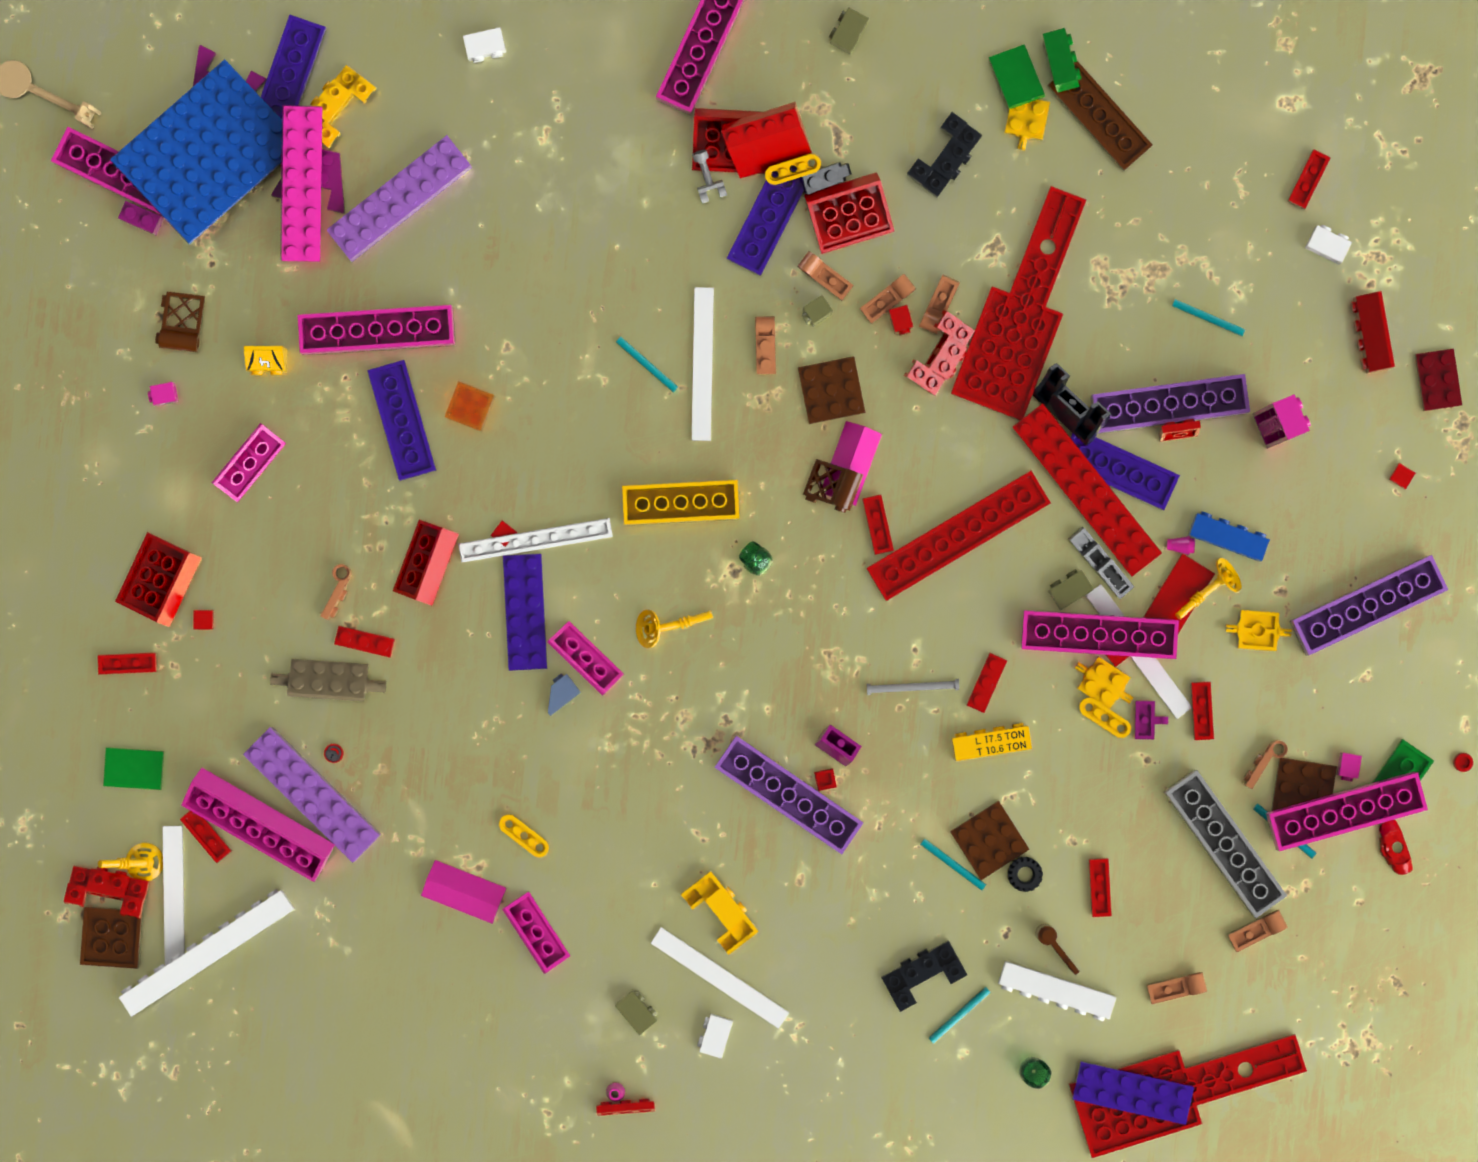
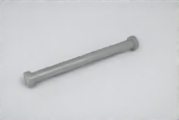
(912, 687)

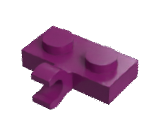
(1146, 720)

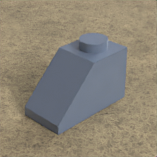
(561, 693)

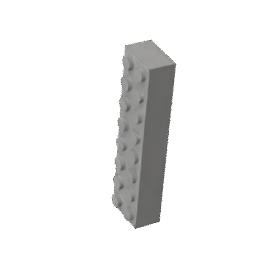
(1225, 843)

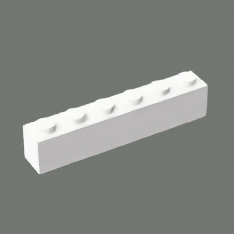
(1057, 990)

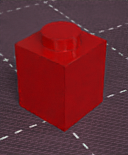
(901, 320)

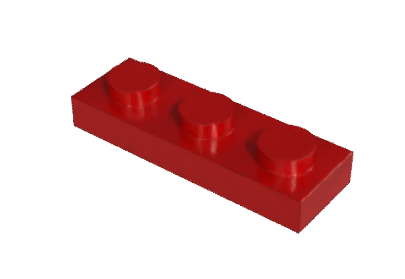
(1309, 179)
(878, 524)
(364, 641)
(127, 663)
(986, 682)
(1202, 710)
(206, 836)
(1100, 887)
(625, 1107)

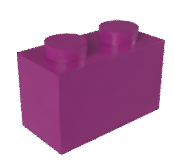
(140, 218)
(838, 745)

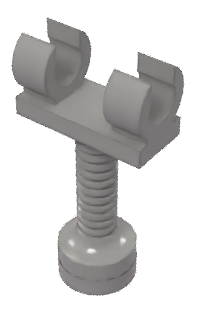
(700, 157)

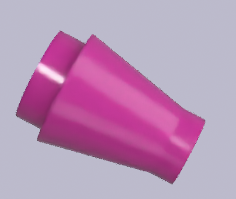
(1182, 545)
(615, 1087)

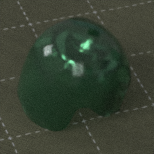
(756, 558)
(1040, 1077)

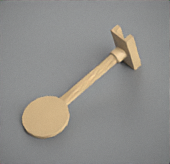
(16, 81)

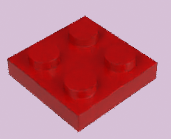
(1174, 431)

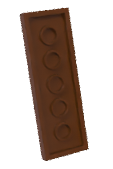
(1104, 120)

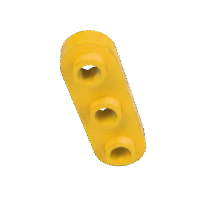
(786, 174)
(1113, 718)
(515, 833)

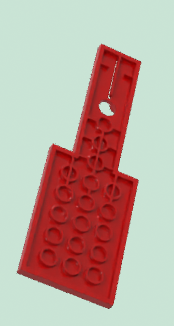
(1017, 325)
(1114, 1129)

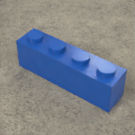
(1229, 537)

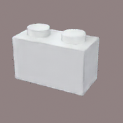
(484, 45)
(1328, 244)
(715, 1036)

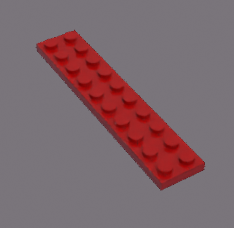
(1087, 489)
(958, 535)

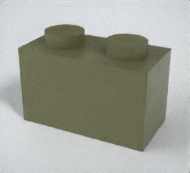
(849, 30)
(816, 311)
(1071, 589)
(636, 1011)

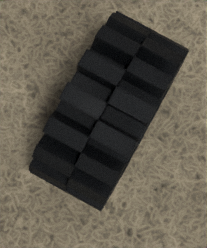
(1013, 874)

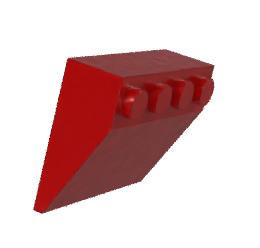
(709, 137)
(766, 139)
(849, 213)
(158, 579)

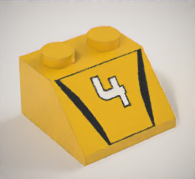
(265, 359)

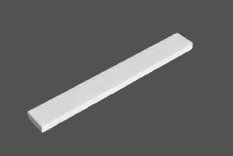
(702, 364)
(535, 540)
(1149, 666)
(173, 892)
(719, 977)

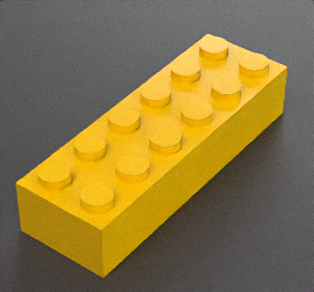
(680, 502)

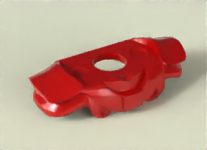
(1401, 861)

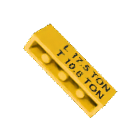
(991, 743)

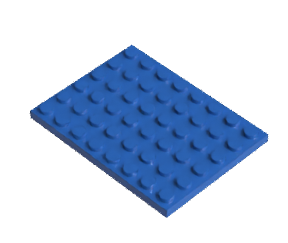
(204, 152)

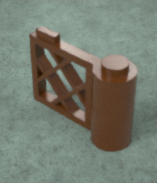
(179, 337)
(843, 488)
(1047, 935)

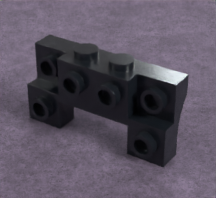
(950, 159)
(1068, 408)
(921, 969)

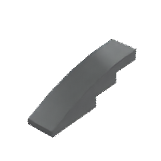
(1101, 562)

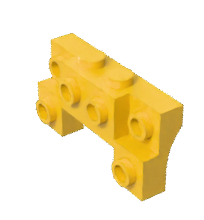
(336, 96)
(726, 909)

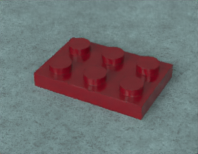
(1438, 379)

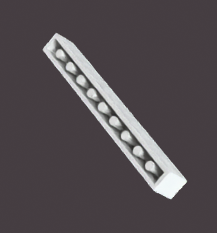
(210, 950)

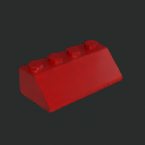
(1373, 332)
(425, 562)

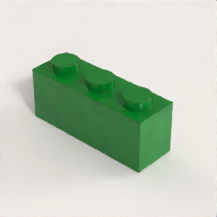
(1062, 59)

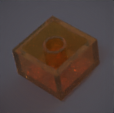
(470, 406)

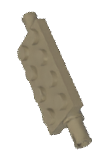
(328, 680)

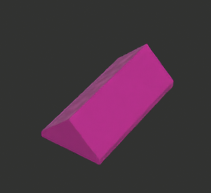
(854, 452)
(248, 462)
(585, 658)
(463, 891)
(536, 932)

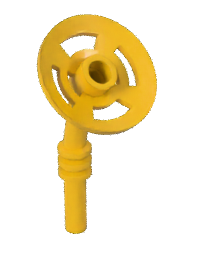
(1225, 576)
(655, 628)
(138, 862)

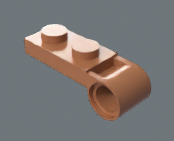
(825, 275)
(887, 298)
(940, 301)
(765, 345)
(338, 594)
(1261, 762)
(1257, 930)
(1177, 987)

